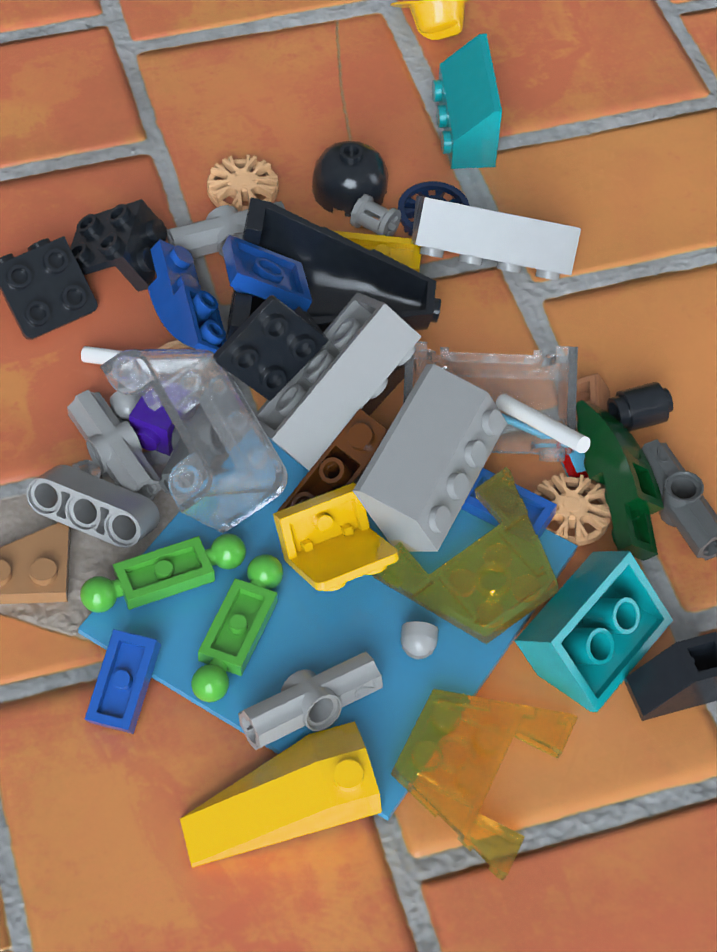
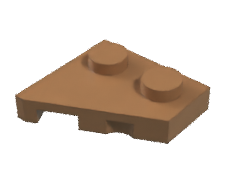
(36, 567)

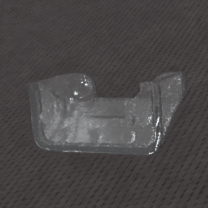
(539, 382)
(230, 457)

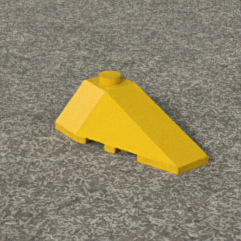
(298, 792)

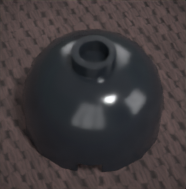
(346, 174)

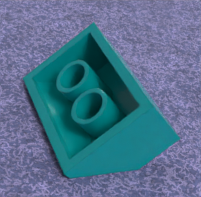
(468, 106)
(595, 628)

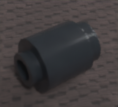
(641, 406)

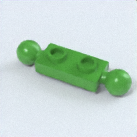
(163, 573)
(237, 628)

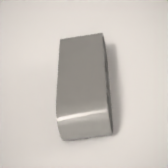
(112, 503)

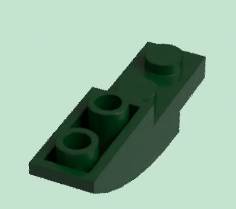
(629, 480)

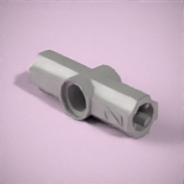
(210, 234)
(113, 444)
(310, 700)

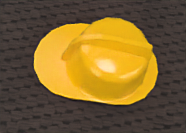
(436, 17)

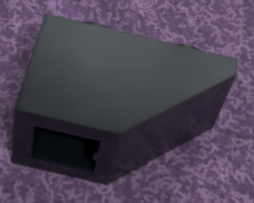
(676, 678)

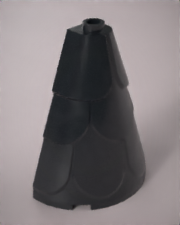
(334, 271)

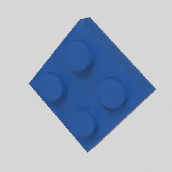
(265, 273)

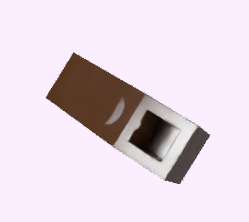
(342, 461)

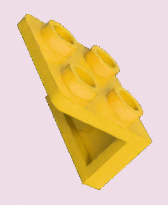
(332, 540)

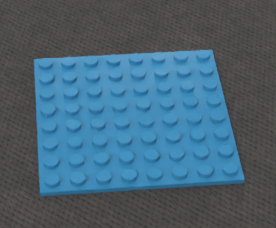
(319, 632)

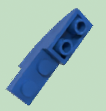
(180, 303)

